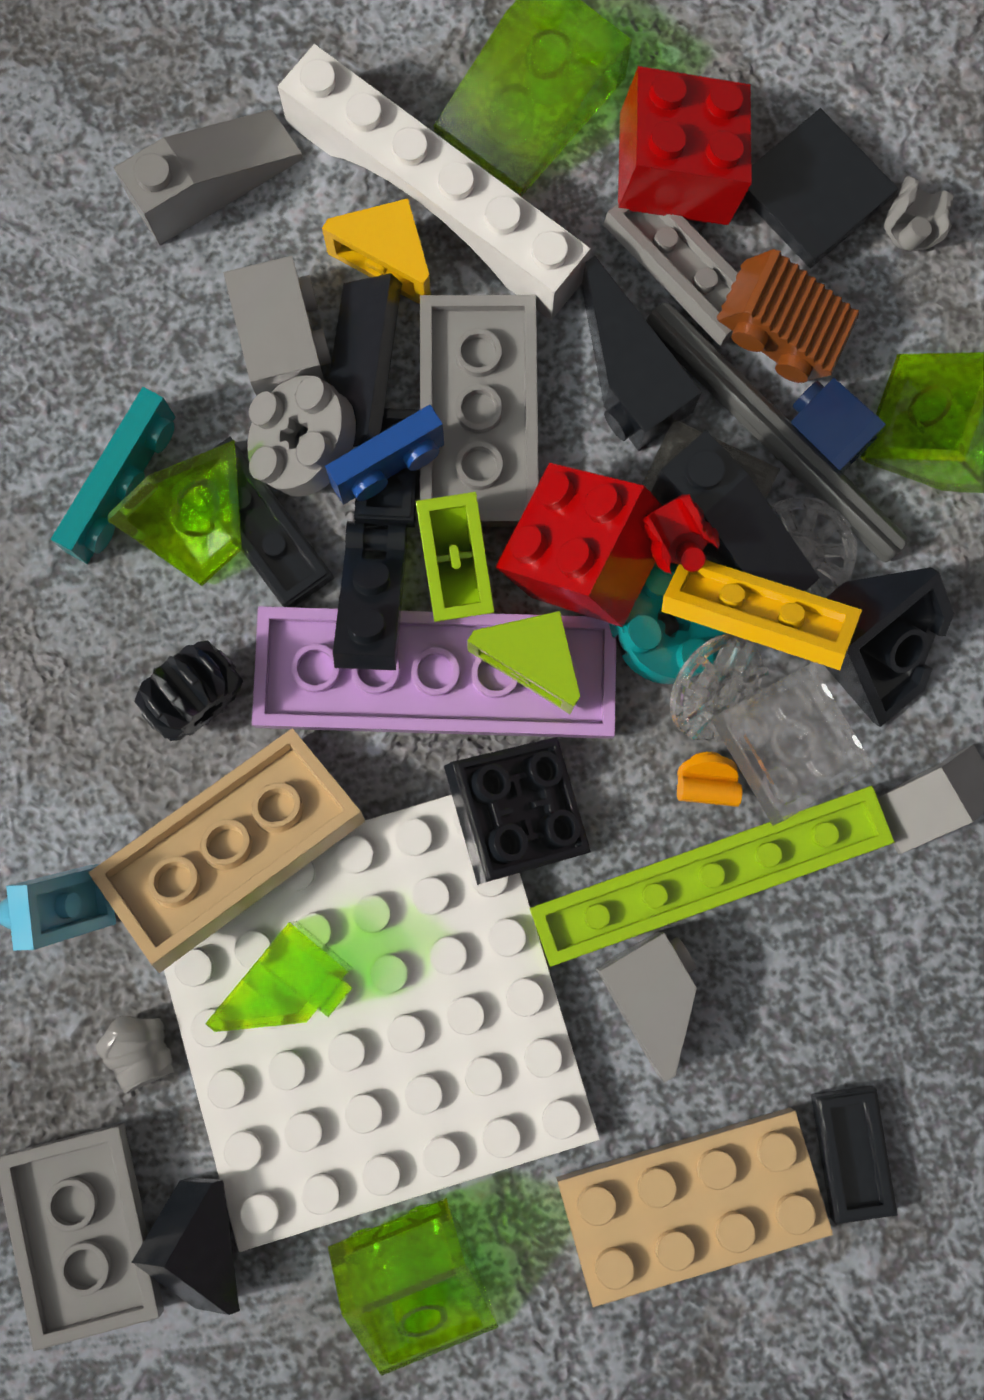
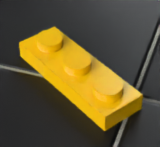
(763, 612)

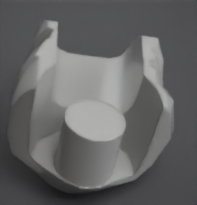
(918, 218)
(135, 1051)

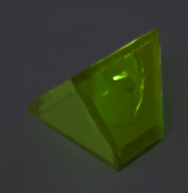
(187, 513)

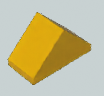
(381, 243)

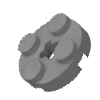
(280, 416)

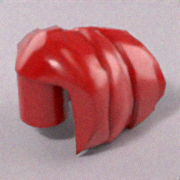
(679, 534)

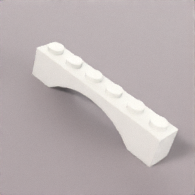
(368, 129)

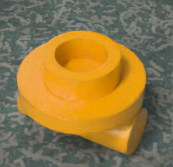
(709, 780)

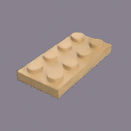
(226, 849)
(693, 1206)

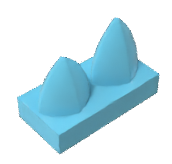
(54, 909)

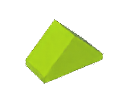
(455, 556)
(532, 654)

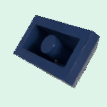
(836, 422)

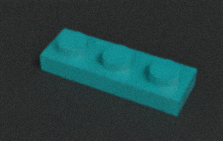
(118, 472)

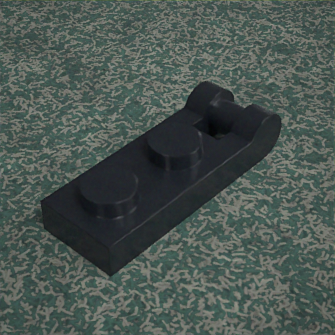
(370, 598)

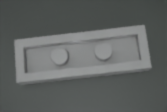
(679, 262)

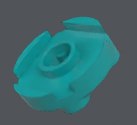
(643, 638)

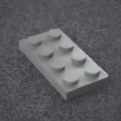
(483, 387)

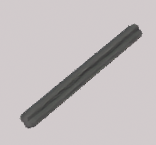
(776, 432)

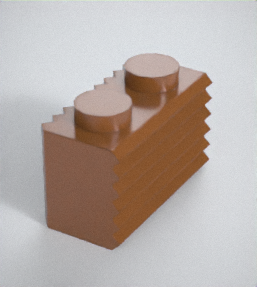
(787, 317)

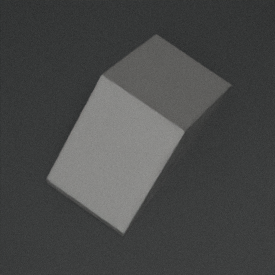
(935, 800)

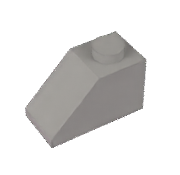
(654, 996)

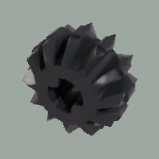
(188, 690)

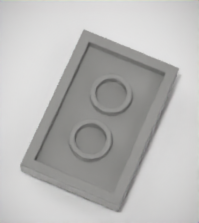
(75, 1235)

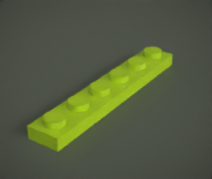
(710, 876)

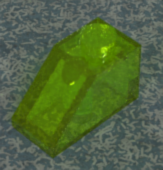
(286, 984)

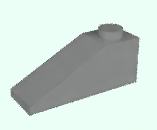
(204, 170)

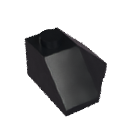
(892, 638)

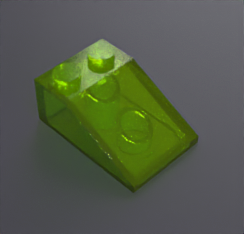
(534, 88)

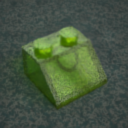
(933, 421)
(411, 1287)

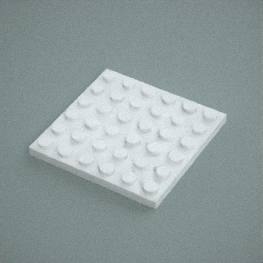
(425, 1071)

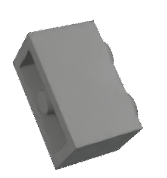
(274, 323)

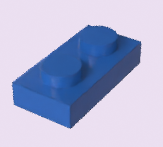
(367, 467)

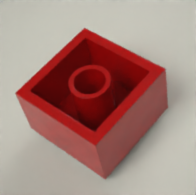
(684, 146)
(582, 544)

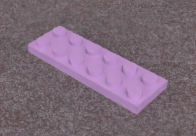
(434, 683)

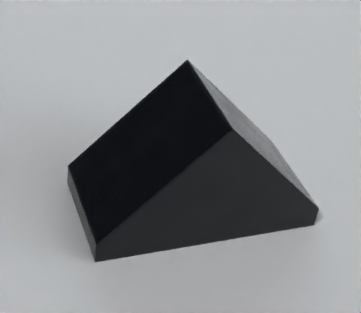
(193, 1248)

